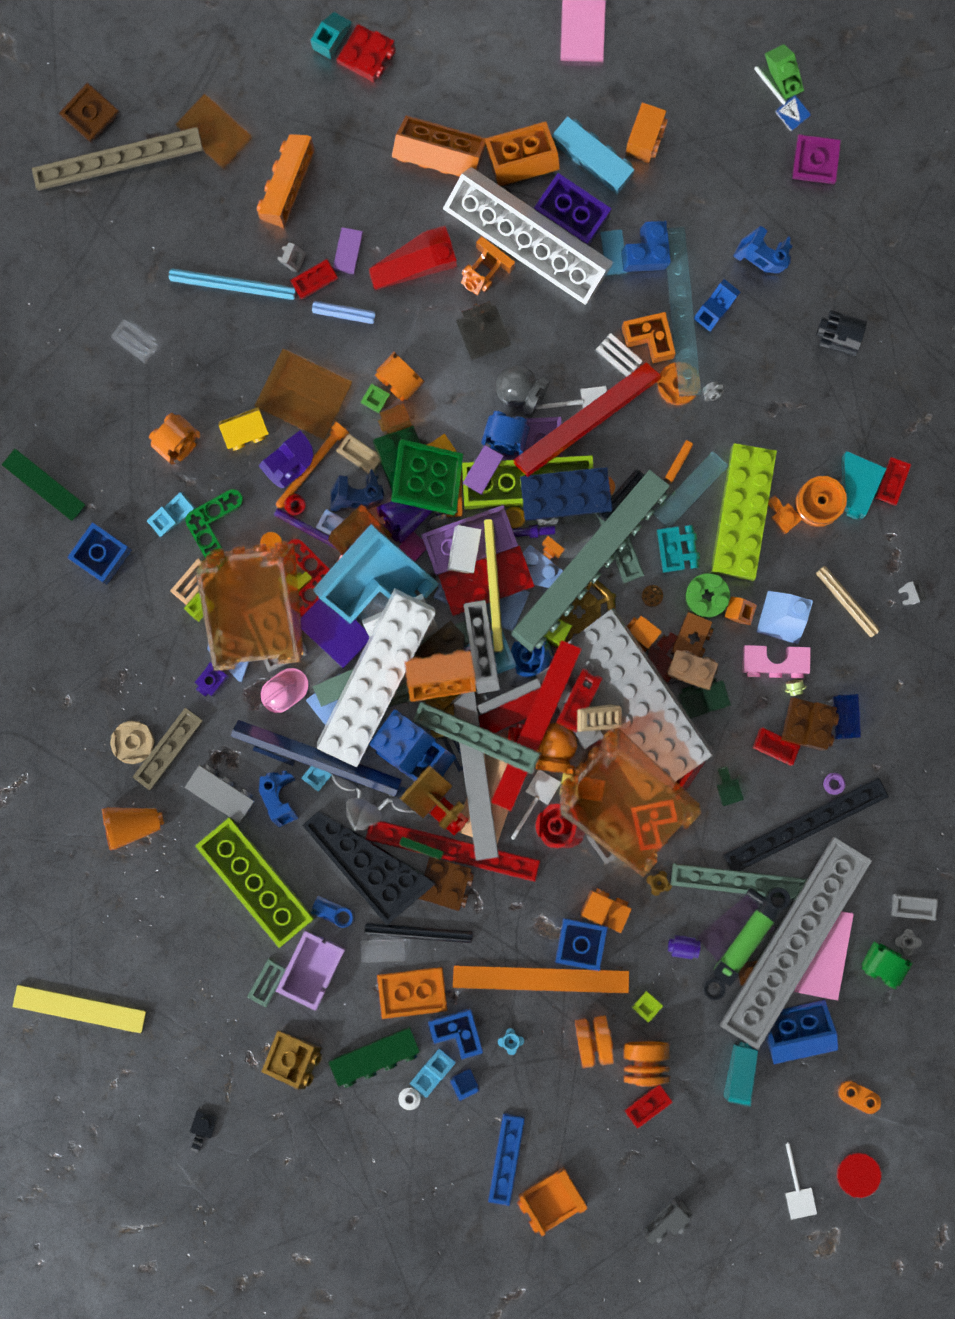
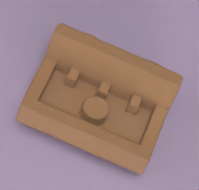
(693, 669)

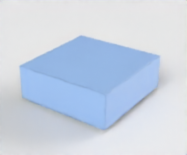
(329, 522)

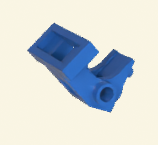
(757, 252)
(270, 790)

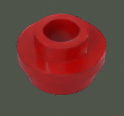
(300, 506)

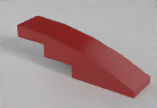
(509, 713)

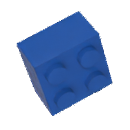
(99, 553)
(402, 741)
(581, 944)

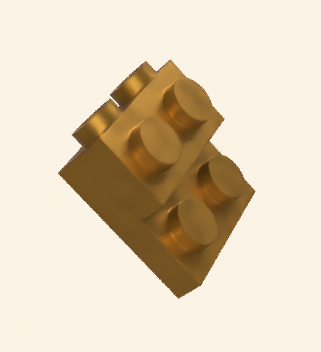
(292, 1060)

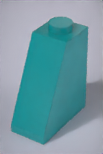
(860, 483)
(741, 1074)

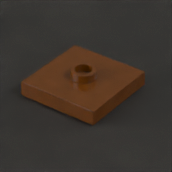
(89, 112)

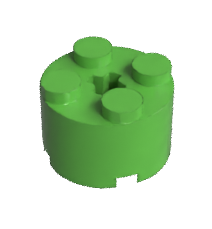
(713, 585)

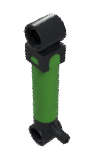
(746, 942)

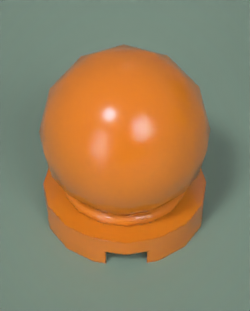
(557, 749)

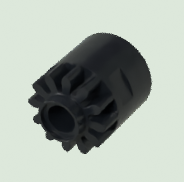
(841, 332)

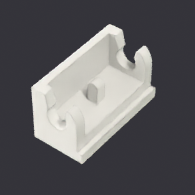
(464, 549)

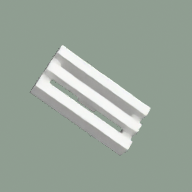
(621, 346)

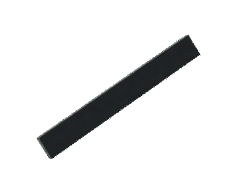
(806, 825)

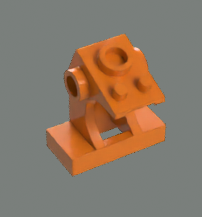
(491, 258)

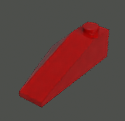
(420, 257)

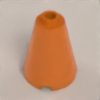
(129, 824)

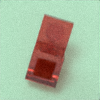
(658, 656)

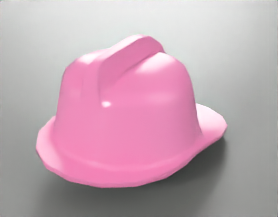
(284, 690)

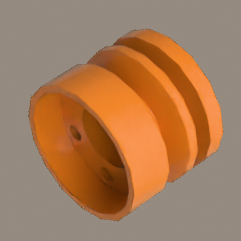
(646, 1062)

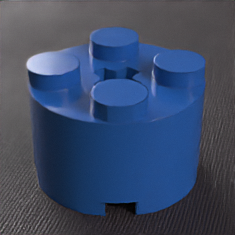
(506, 433)

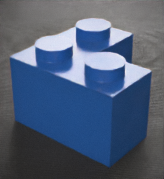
(651, 252)
(459, 1026)

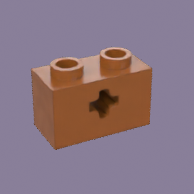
(690, 625)

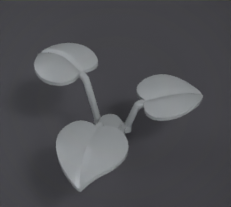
(362, 813)

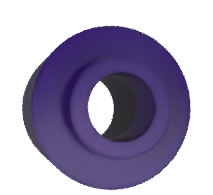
(684, 947)

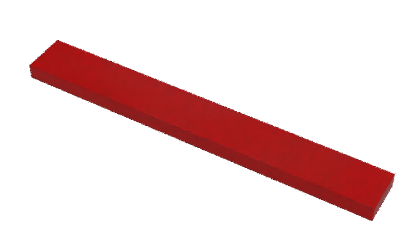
(587, 419)
(538, 721)
(455, 850)

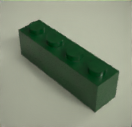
(374, 1056)

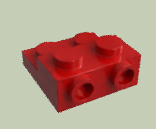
(367, 52)

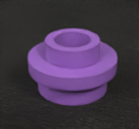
(841, 783)

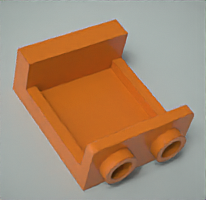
(551, 1201)

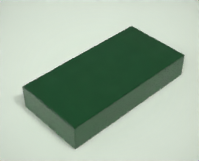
(422, 848)

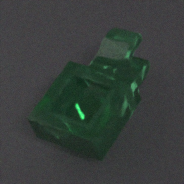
(729, 790)

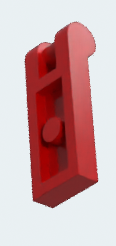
(579, 698)

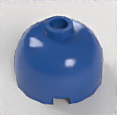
(531, 663)

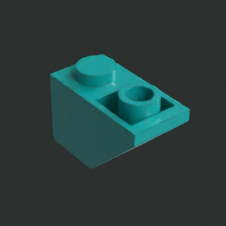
(330, 34)

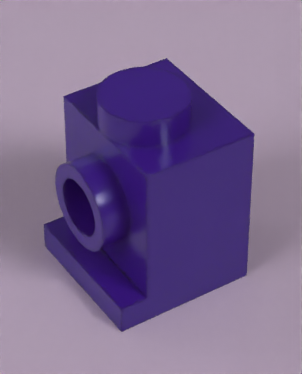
(219, 679)

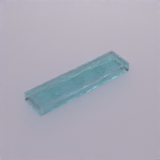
(690, 490)

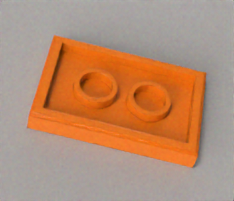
(412, 992)

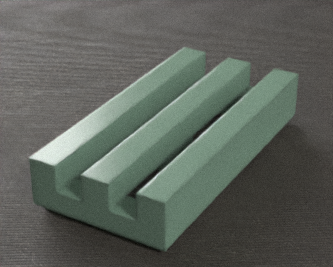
(258, 999)

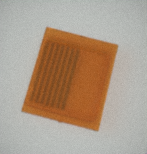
(303, 394)

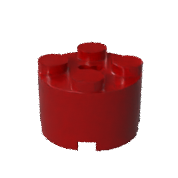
(549, 829)

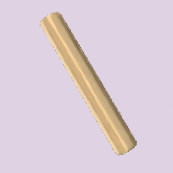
(848, 601)

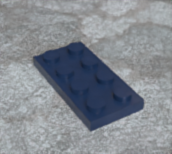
(566, 493)

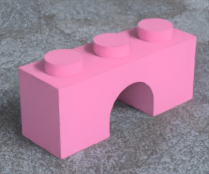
(756, 662)

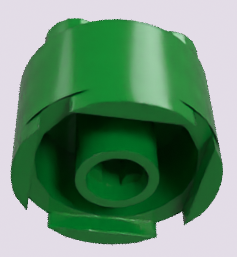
(886, 964)

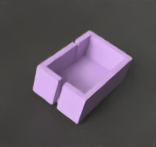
(310, 970)

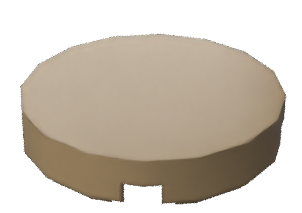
(132, 742)

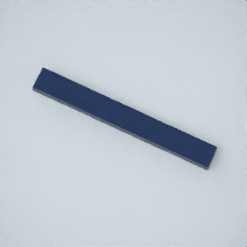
(315, 757)

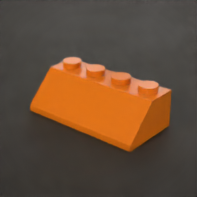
(437, 146)
(286, 180)

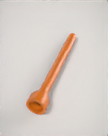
(337, 433)

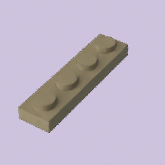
(167, 749)

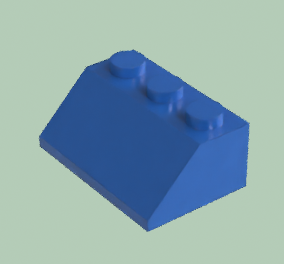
(802, 1033)

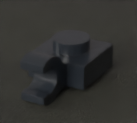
(203, 1127)

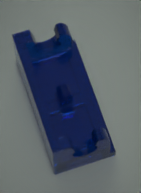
(849, 716)

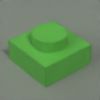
(375, 398)

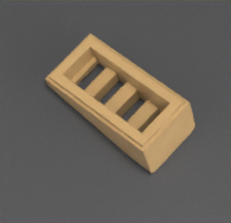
(600, 717)

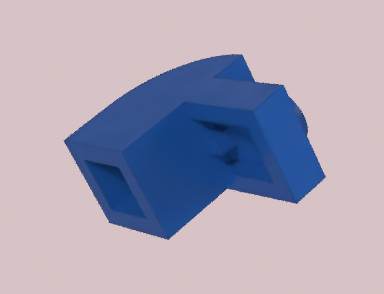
(717, 305)

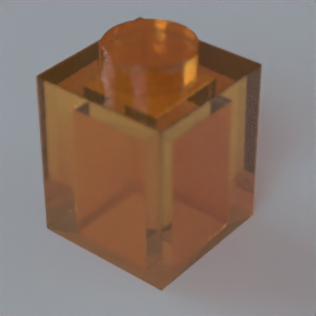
(394, 419)

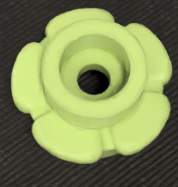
(795, 687)

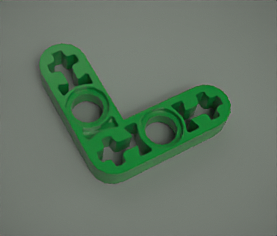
(206, 519)

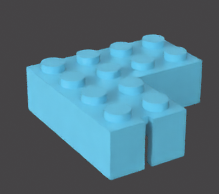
(366, 569)

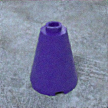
(401, 519)

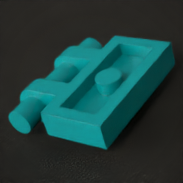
(671, 550)

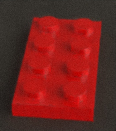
(474, 587)

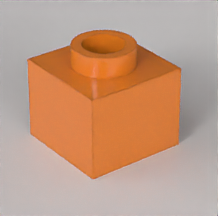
(740, 610)

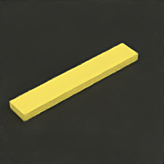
(493, 585)
(79, 1008)

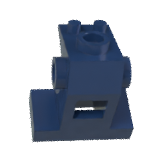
(345, 496)

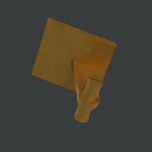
(428, 792)

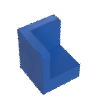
(464, 1084)

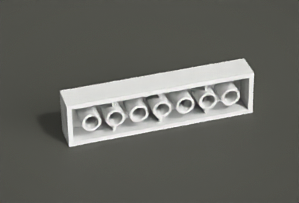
(527, 235)
(375, 677)

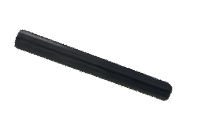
(418, 933)

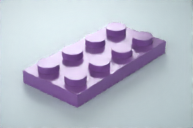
(439, 540)

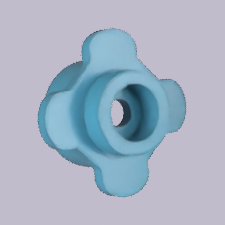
(511, 1035)

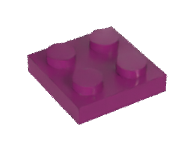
(816, 159)

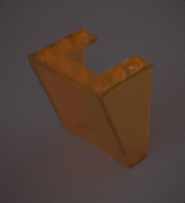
(251, 605)
(626, 801)

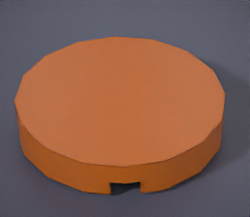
(669, 386)

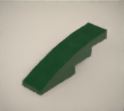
(43, 484)

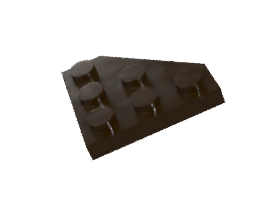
(445, 642)

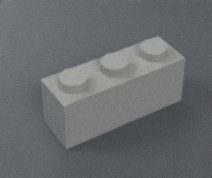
(221, 793)

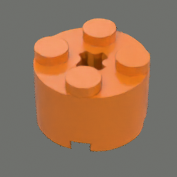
(400, 376)
(174, 438)

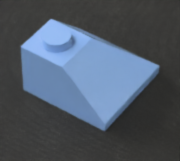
(784, 616)

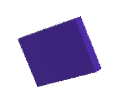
(334, 633)

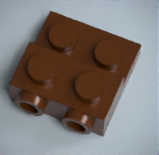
(810, 724)
(450, 883)

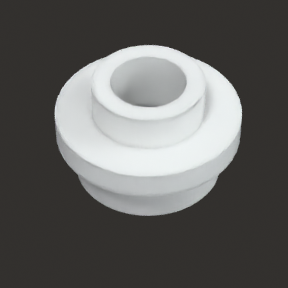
(409, 1091)

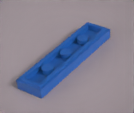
(506, 1159)

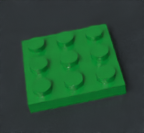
(427, 477)

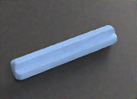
(343, 312)

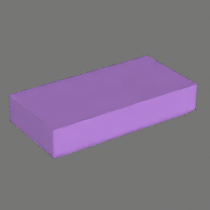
(348, 250)
(483, 469)

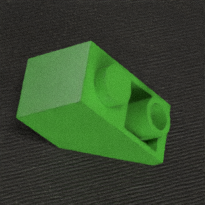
(784, 71)

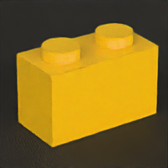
(243, 428)

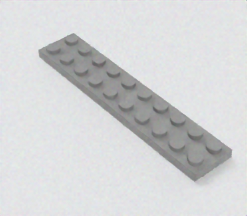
(795, 943)

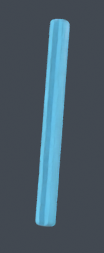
(232, 284)

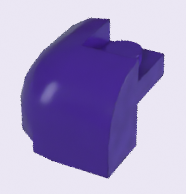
(288, 460)

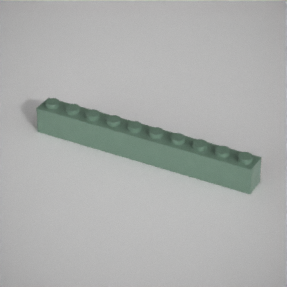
(590, 560)

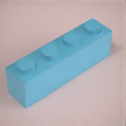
(593, 155)

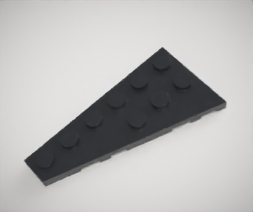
(376, 874)

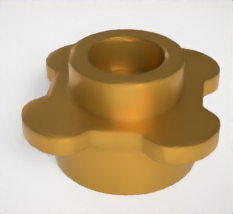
(656, 889)

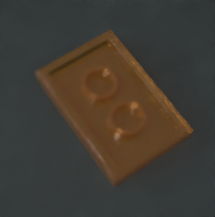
(219, 133)

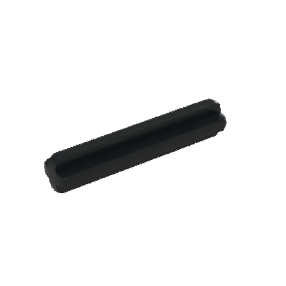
(622, 492)

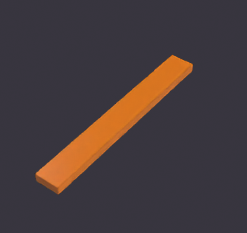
(540, 979)

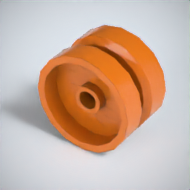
(832, 496)
(594, 1041)

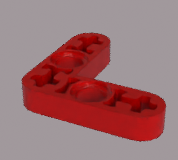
(315, 574)

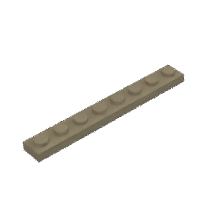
(117, 158)

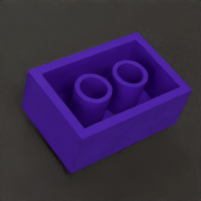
(573, 209)

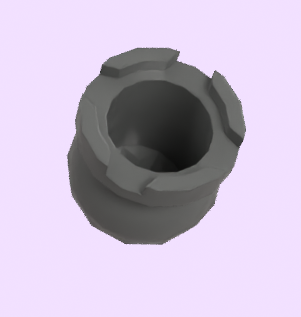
(519, 388)

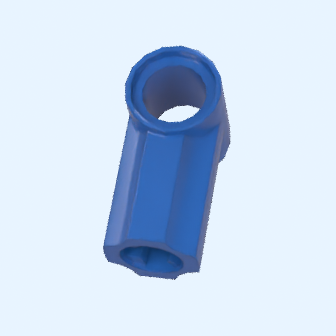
(330, 911)

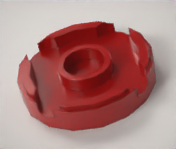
(858, 1175)

